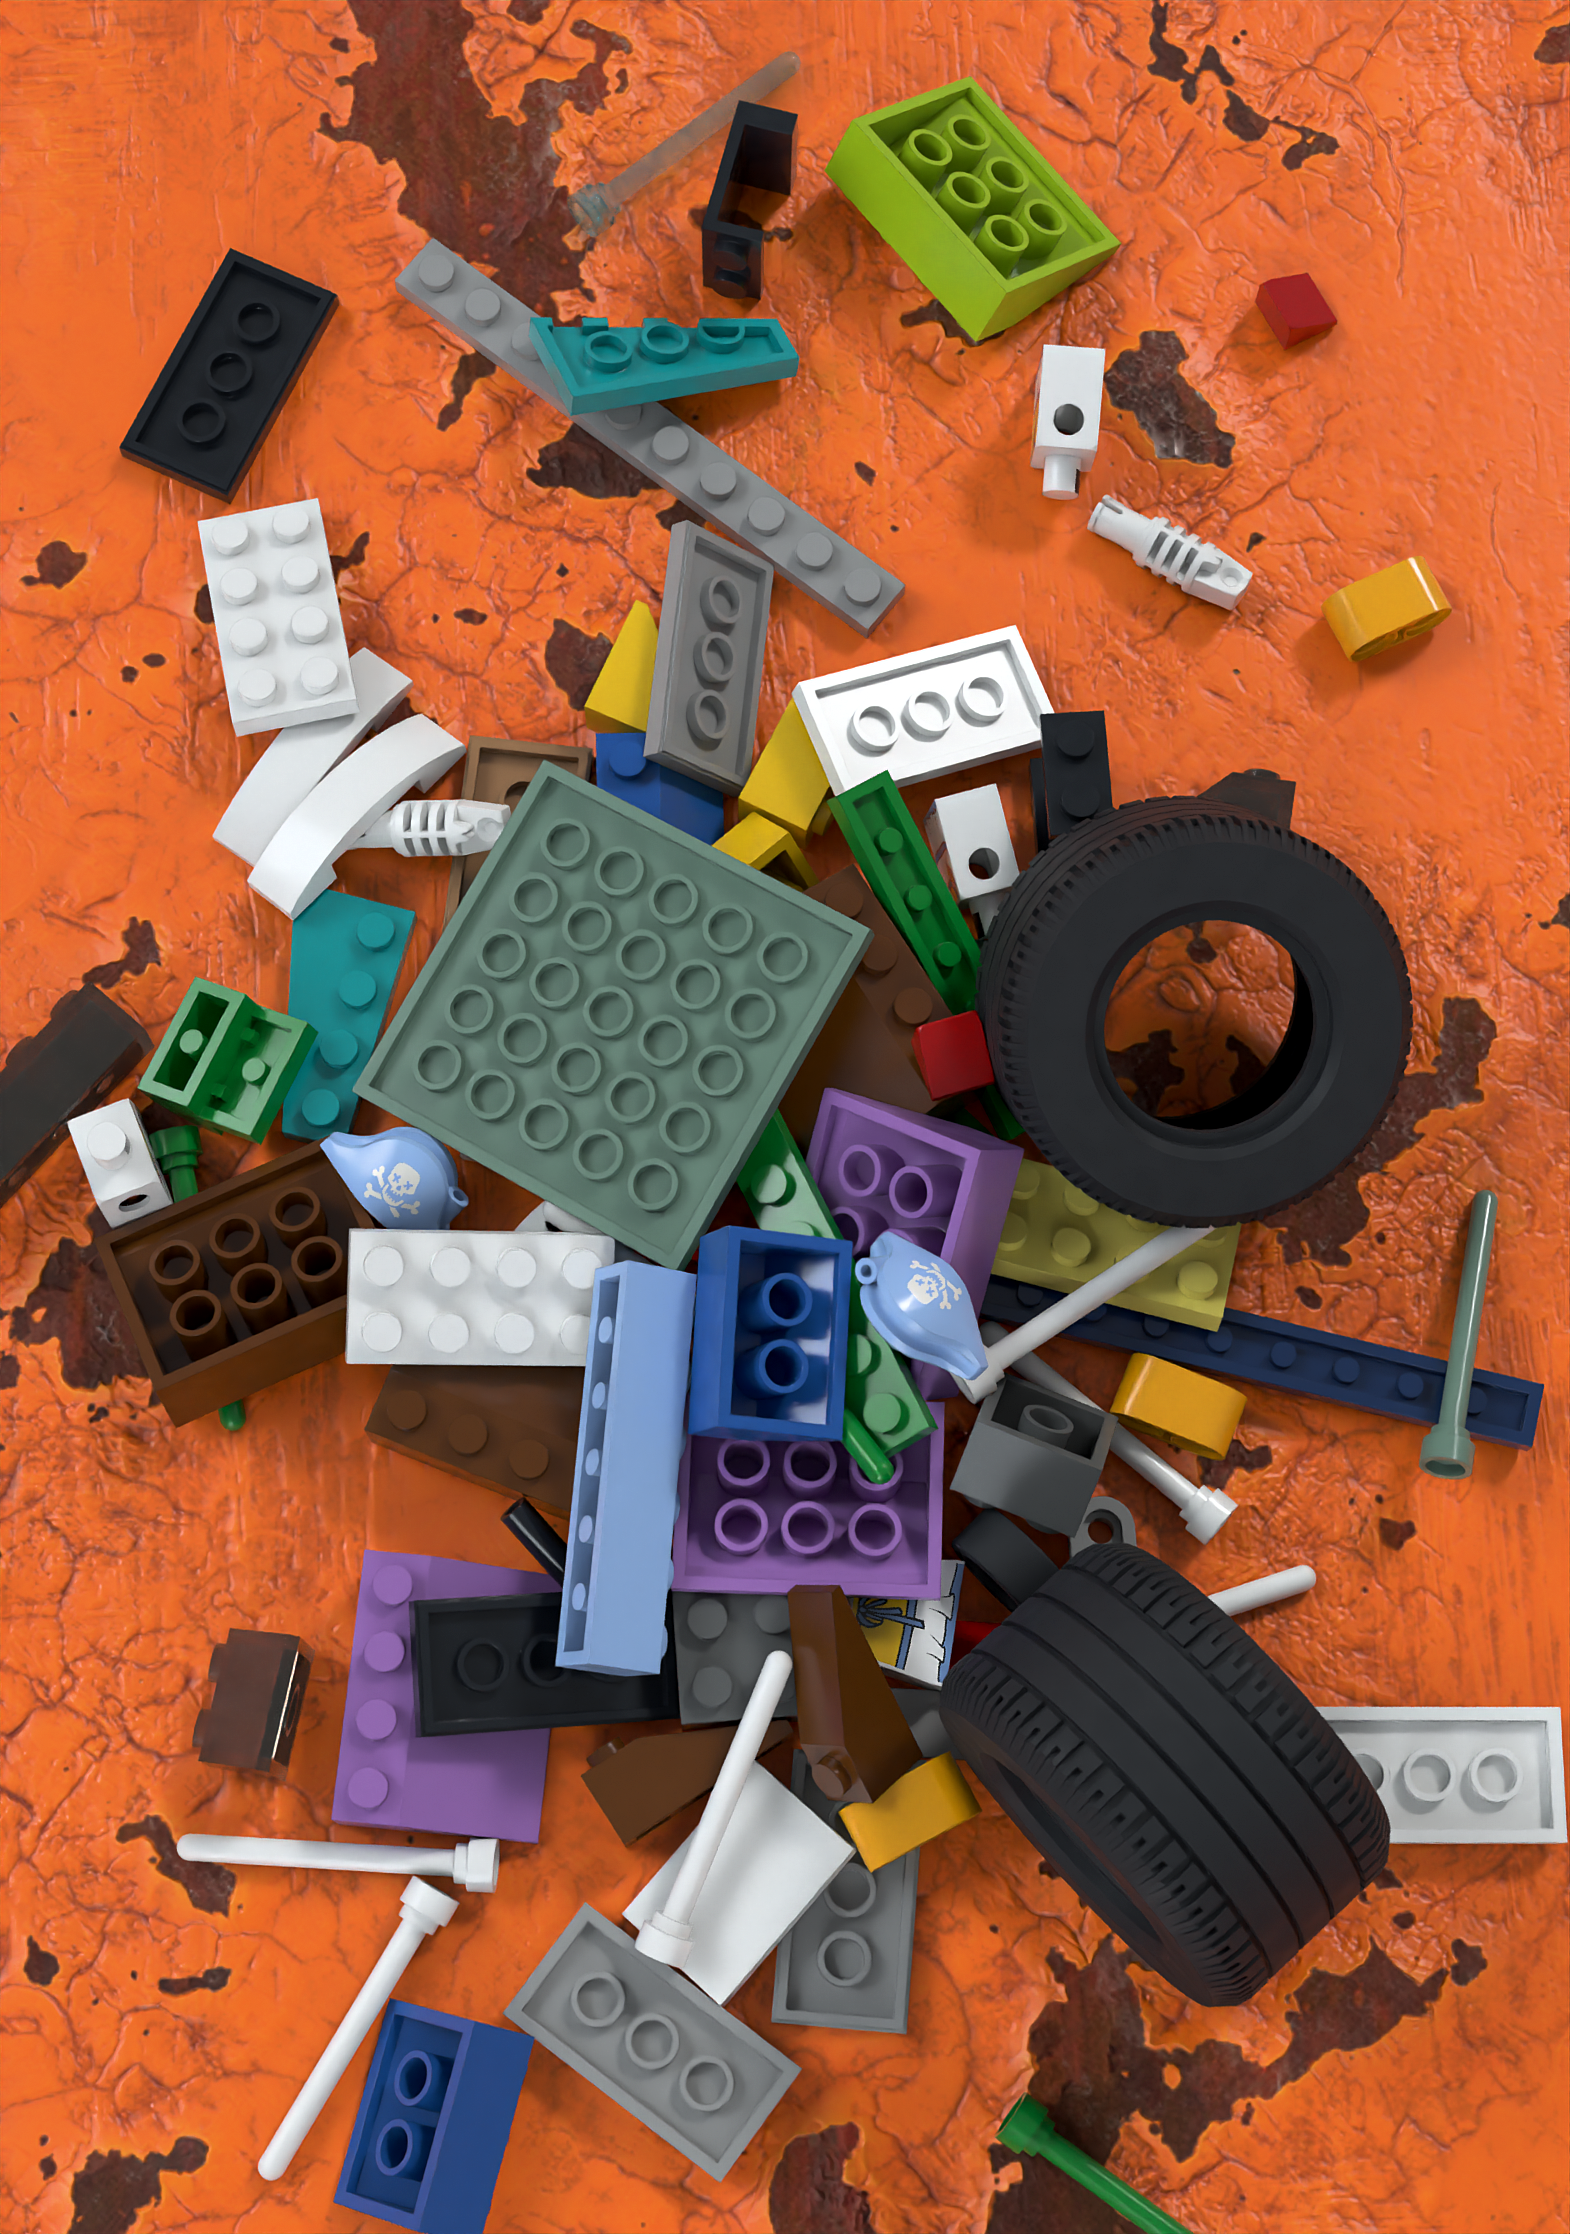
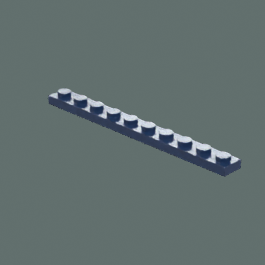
(1291, 1361)

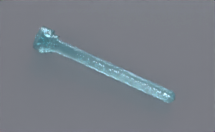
(597, 204)

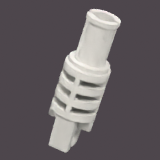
(1170, 552)
(437, 828)

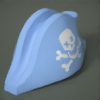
(399, 1177)
(920, 1306)

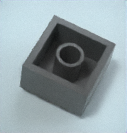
(1035, 1455)
(722, 1652)

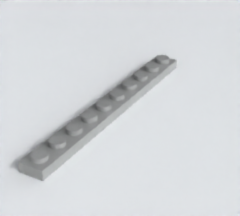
(661, 448)

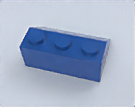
(656, 788)
(770, 1336)
(433, 2120)

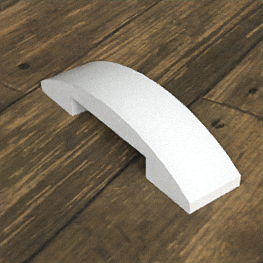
(304, 757)
(345, 805)

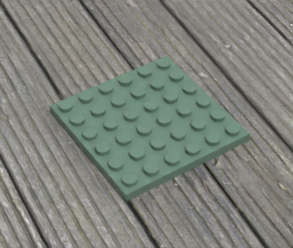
(613, 1015)

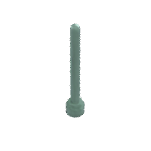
(1448, 1447)

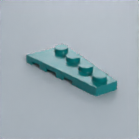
(628, 366)
(342, 984)

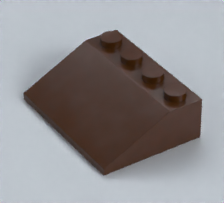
(871, 1028)
(238, 1281)
(487, 1425)

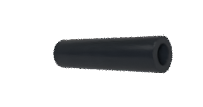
(537, 1537)

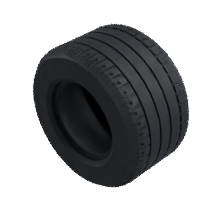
(1078, 926)
(1167, 1771)

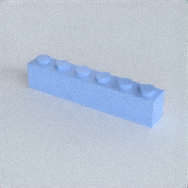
(627, 1470)

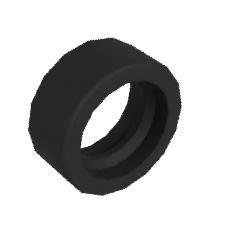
(1003, 1558)

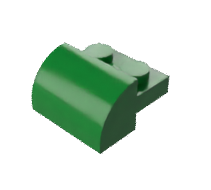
(227, 1061)

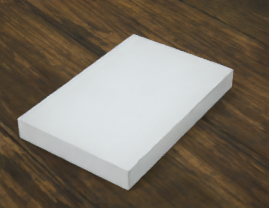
(758, 1885)

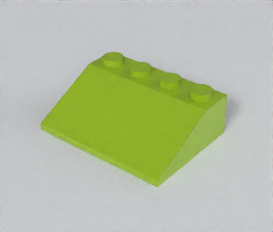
(969, 205)

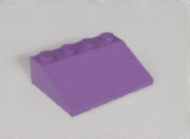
(920, 1181)
(808, 1515)
(437, 1783)

